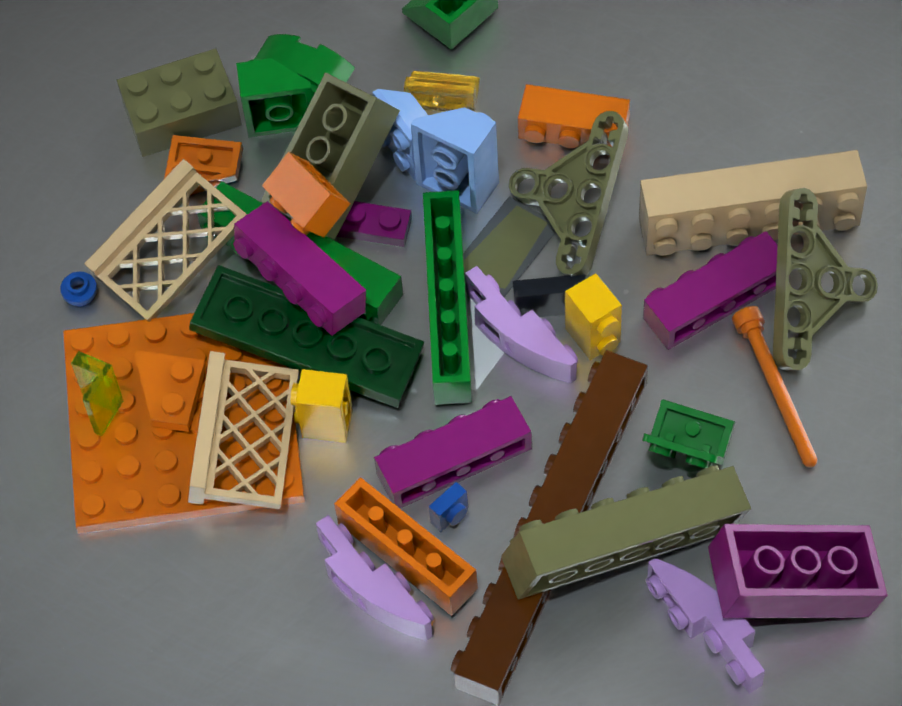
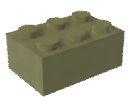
(179, 99)

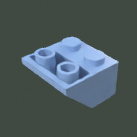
(400, 136)

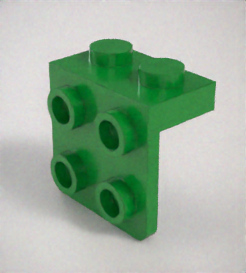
(691, 432)

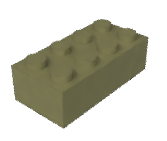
(341, 137)

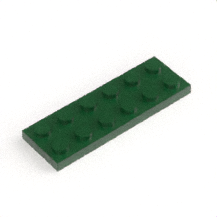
(267, 324)

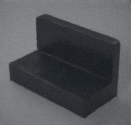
(544, 295)

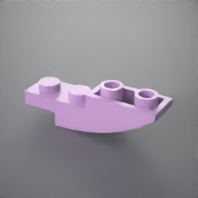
(520, 336)
(374, 590)
(697, 610)

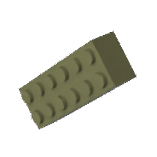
(623, 530)

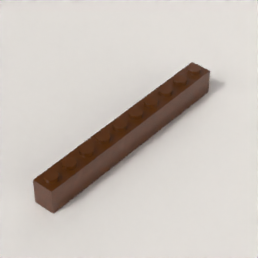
(570, 483)

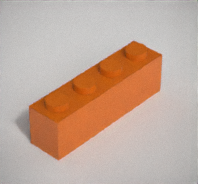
(406, 546)

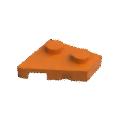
(170, 387)

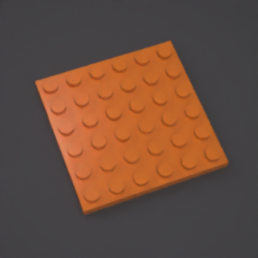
(145, 471)

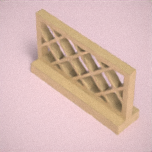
(140, 228)
(210, 436)

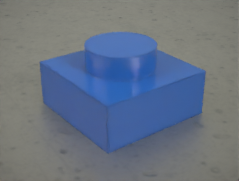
(449, 507)

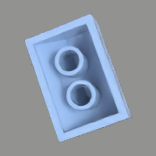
(457, 153)

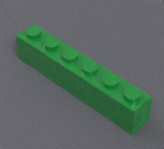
(381, 284)
(447, 298)

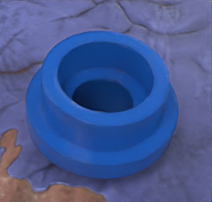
(81, 296)

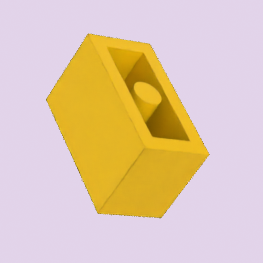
(593, 316)
(322, 405)

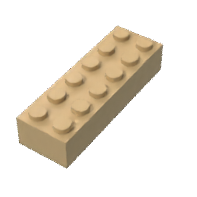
(744, 201)

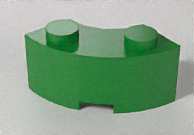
(304, 59)

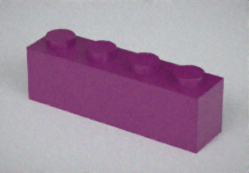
(299, 268)
(712, 291)
(453, 452)

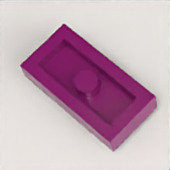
(377, 224)

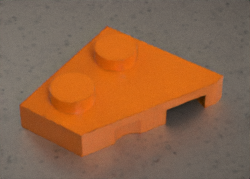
(210, 158)

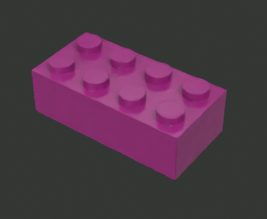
(796, 571)

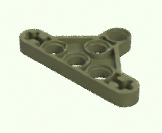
(580, 176)
(811, 262)

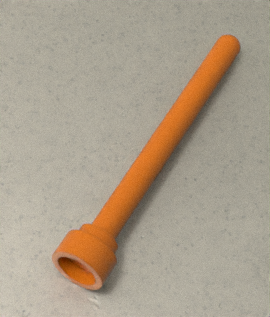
(750, 324)

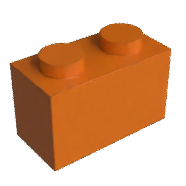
(305, 195)

